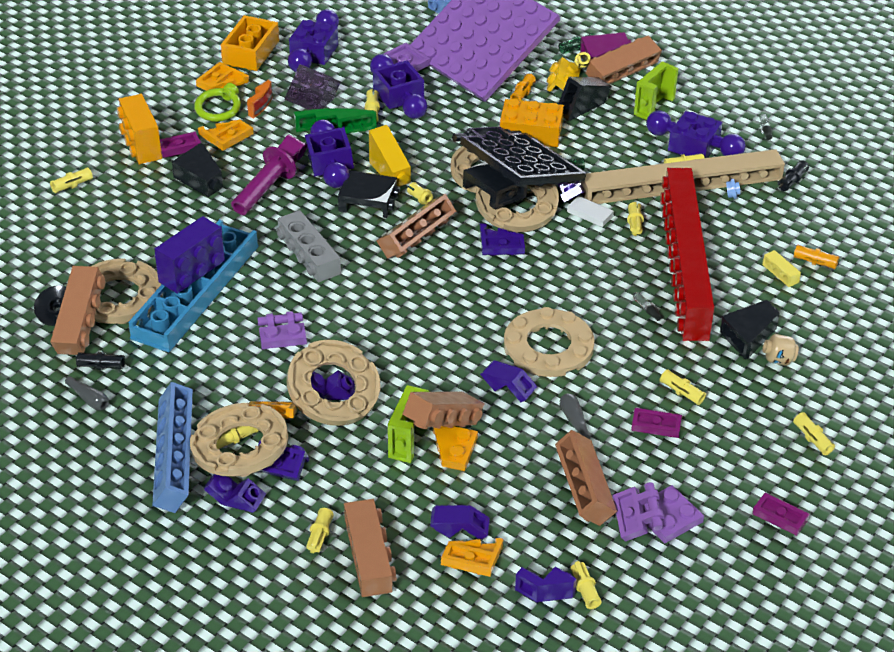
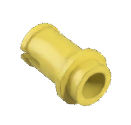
(423, 195)

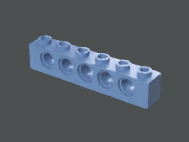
(173, 448)

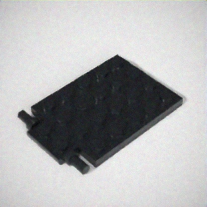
(519, 156)

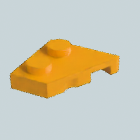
(472, 556)

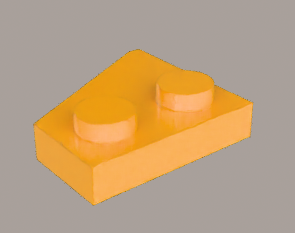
(219, 76)
(226, 134)
(286, 409)
(455, 446)

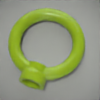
(228, 92)

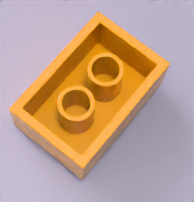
(250, 43)
(535, 118)
(139, 129)

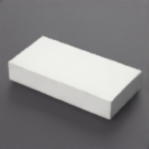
(590, 211)

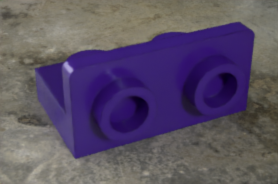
(289, 464)

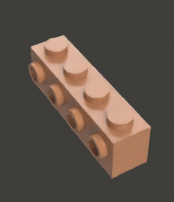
(624, 60)
(416, 226)
(78, 310)
(443, 409)
(585, 478)
(368, 547)

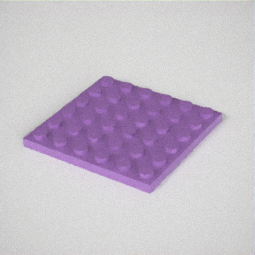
(484, 40)

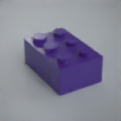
(189, 254)

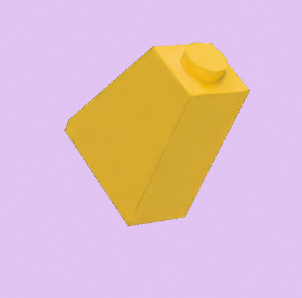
(387, 155)

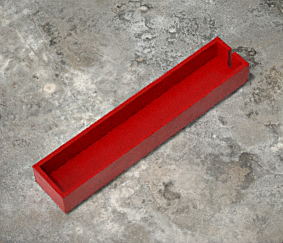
(687, 255)

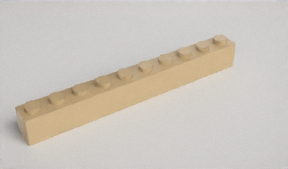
(707, 174)

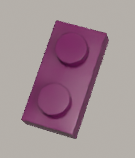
(178, 144)
(656, 422)
(780, 514)

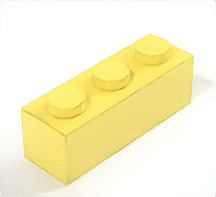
(781, 268)

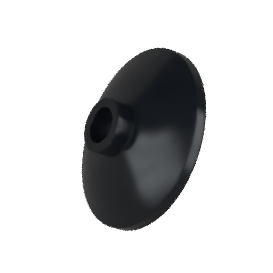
(47, 303)

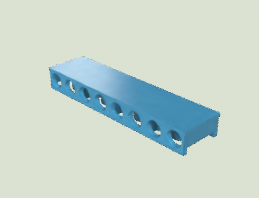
(176, 312)

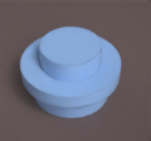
(733, 188)

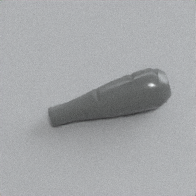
(90, 395)
(574, 413)

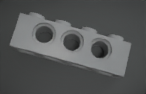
(309, 246)

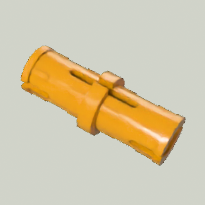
(526, 83)
(816, 256)

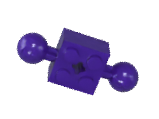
(314, 40)
(399, 85)
(694, 134)
(329, 153)

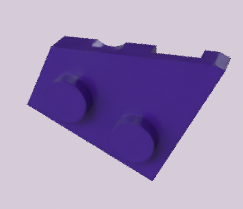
(501, 242)

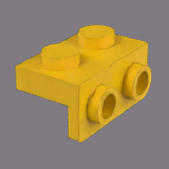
(560, 72)

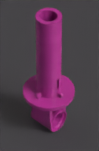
(278, 163)

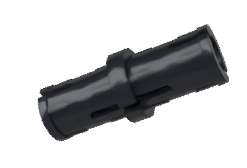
(793, 175)
(100, 360)

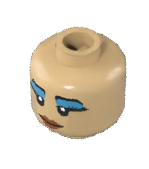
(780, 349)

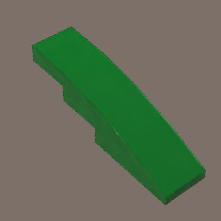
(351, 119)

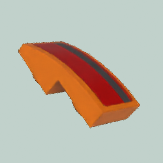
(261, 99)

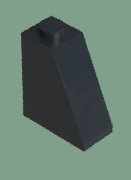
(583, 95)
(198, 170)
(749, 327)

